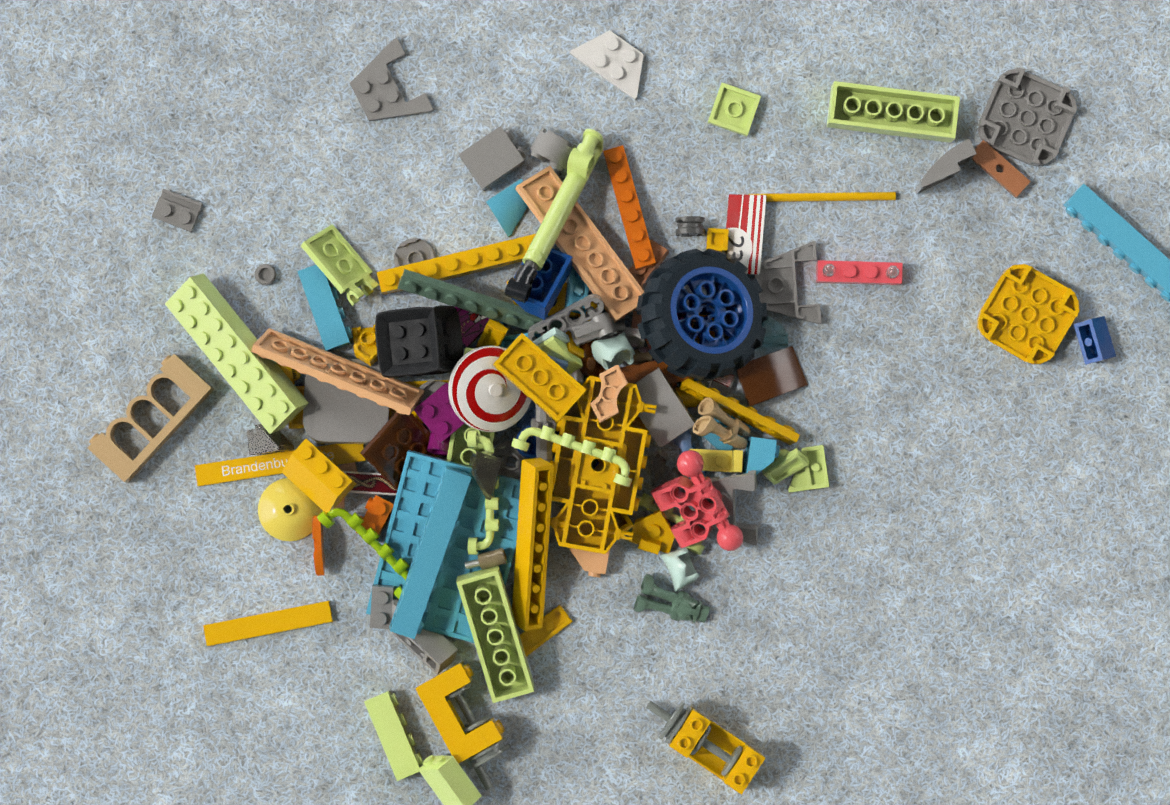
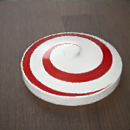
(484, 395)

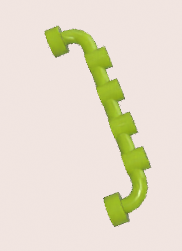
(369, 536)

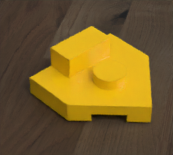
(365, 344)
(653, 533)

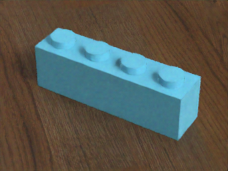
(325, 308)

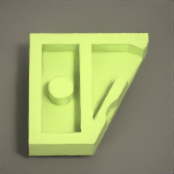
(814, 474)

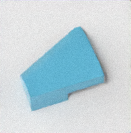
(508, 207)

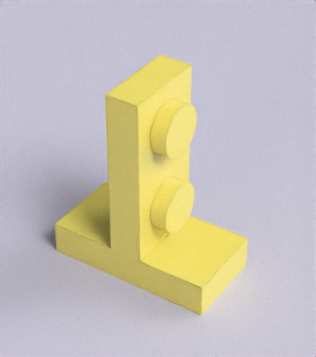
(721, 460)

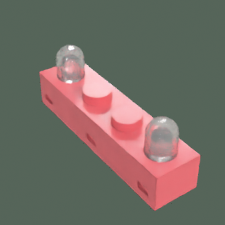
(859, 272)

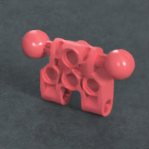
(696, 491)

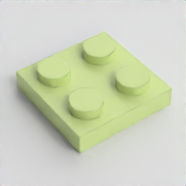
(734, 109)

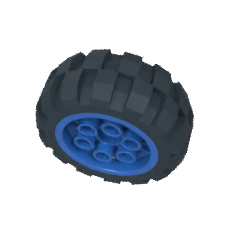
(729, 294)

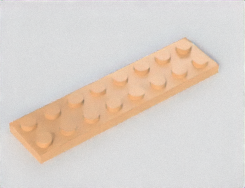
(590, 251)
(338, 371)

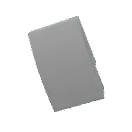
(947, 165)
(671, 414)

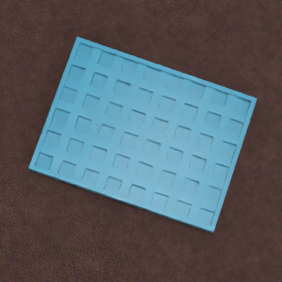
(409, 514)

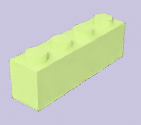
(393, 735)

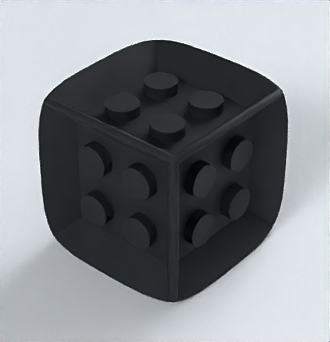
(418, 341)

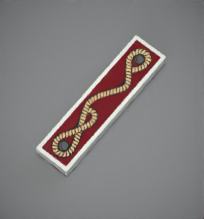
(371, 484)

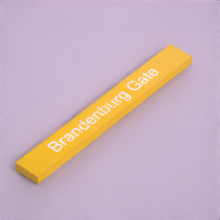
(268, 464)

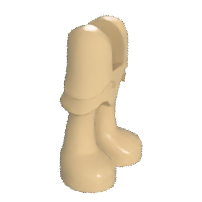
(707, 424)

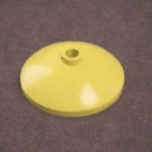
(285, 525)

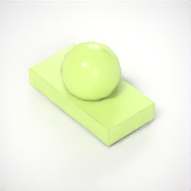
(785, 465)

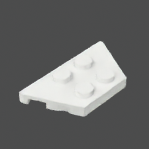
(613, 61)

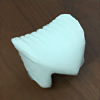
(613, 351)
(680, 568)

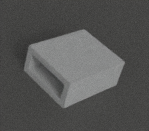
(492, 158)

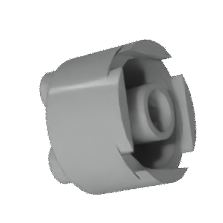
(553, 148)

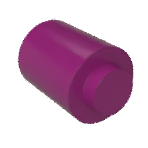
(436, 447)

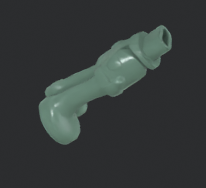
(682, 606)

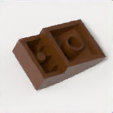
(771, 376)

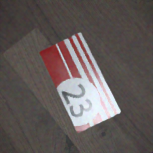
(746, 230)

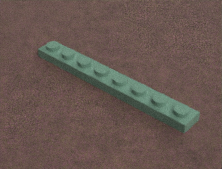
(469, 300)

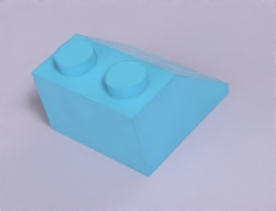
(759, 454)

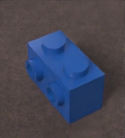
(1094, 340)

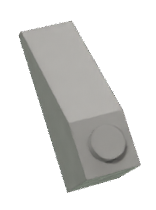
(431, 649)

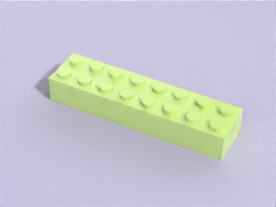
(229, 347)

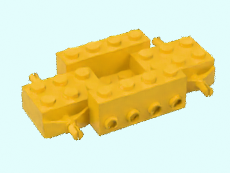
(591, 495)

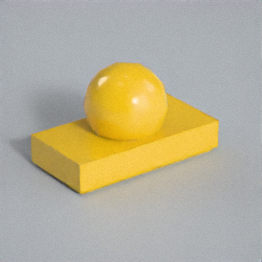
(493, 334)

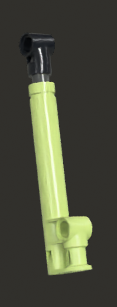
(579, 168)

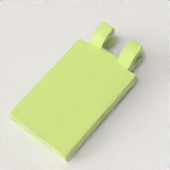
(340, 263)

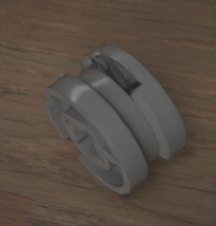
(690, 226)

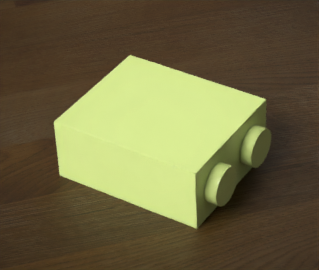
(449, 781)

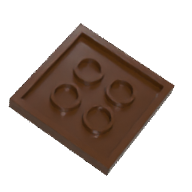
(390, 446)

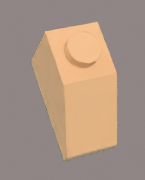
(592, 562)

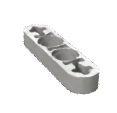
(563, 316)

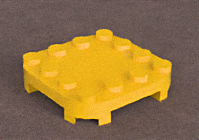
(1027, 314)

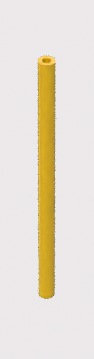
(845, 196)

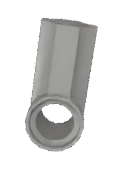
(598, 328)

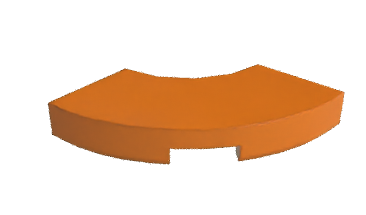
(319, 557)

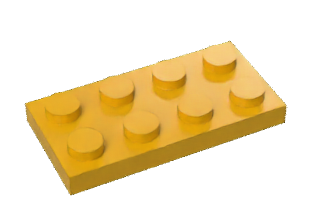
(539, 377)

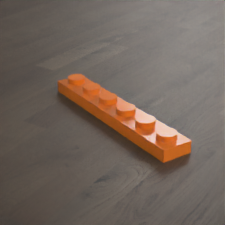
(629, 207)

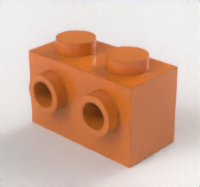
(377, 514)

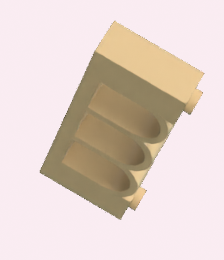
(118, 460)

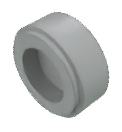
(265, 274)

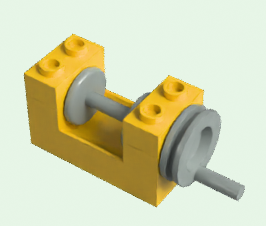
(479, 739)
(709, 745)

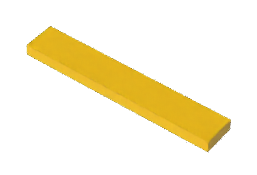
(268, 623)

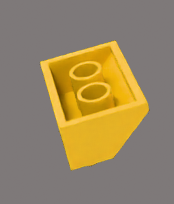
(318, 476)

